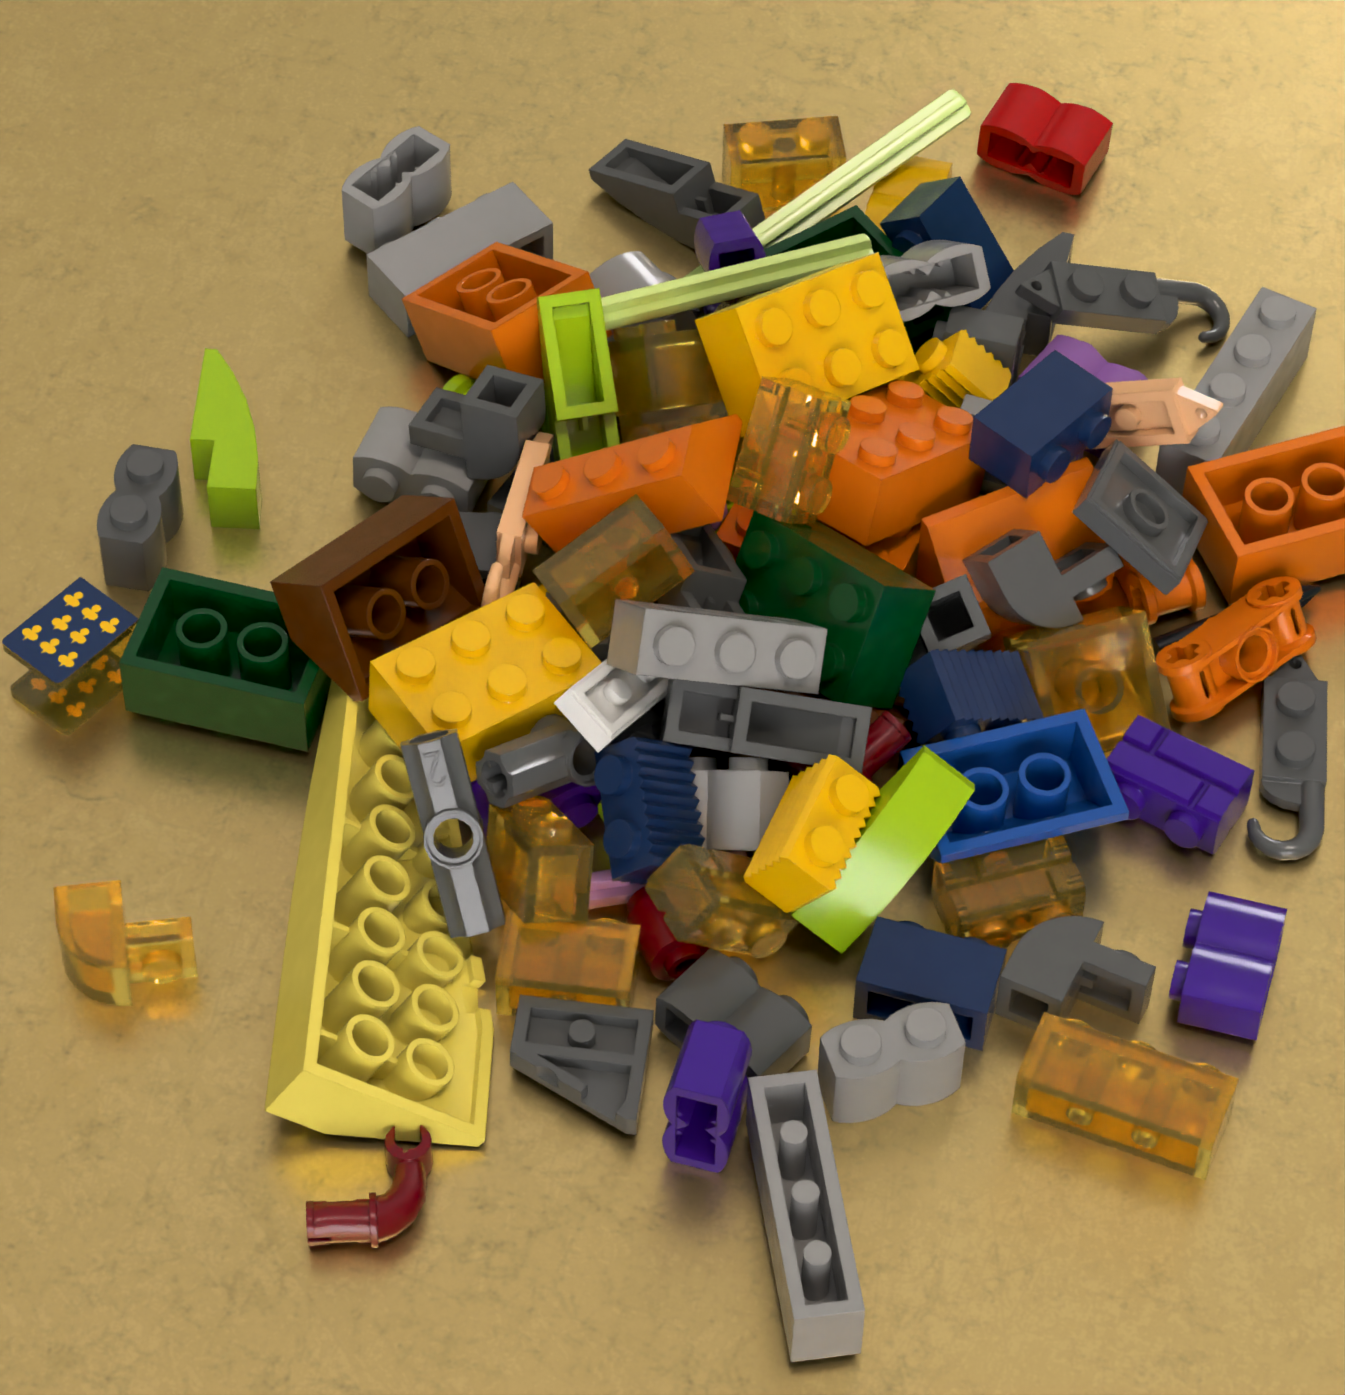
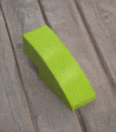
(577, 373)
(225, 447)
(898, 837)

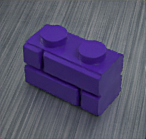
(1179, 785)

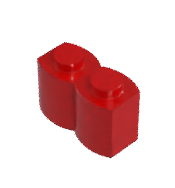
(1044, 138)

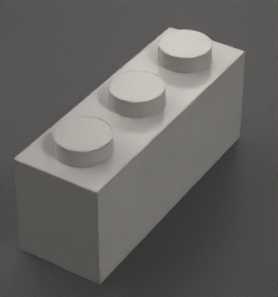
(449, 240)
(716, 646)

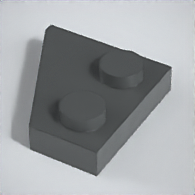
(586, 1054)

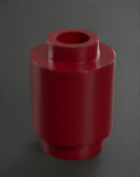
(660, 949)

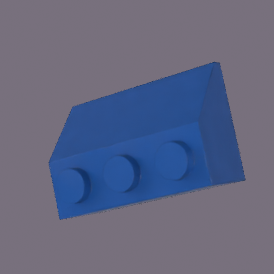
(1028, 784)

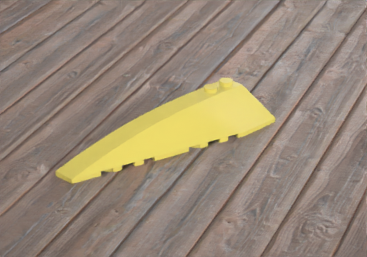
(373, 989)

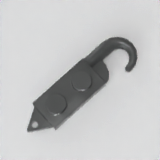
(1120, 299)
(1293, 756)

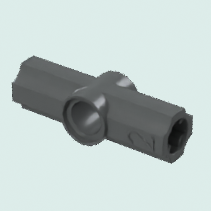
(547, 759)
(461, 873)

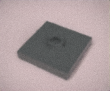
(1140, 516)

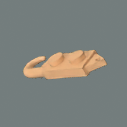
(1157, 413)
(514, 534)

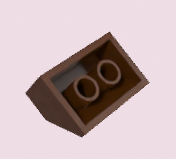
(380, 587)

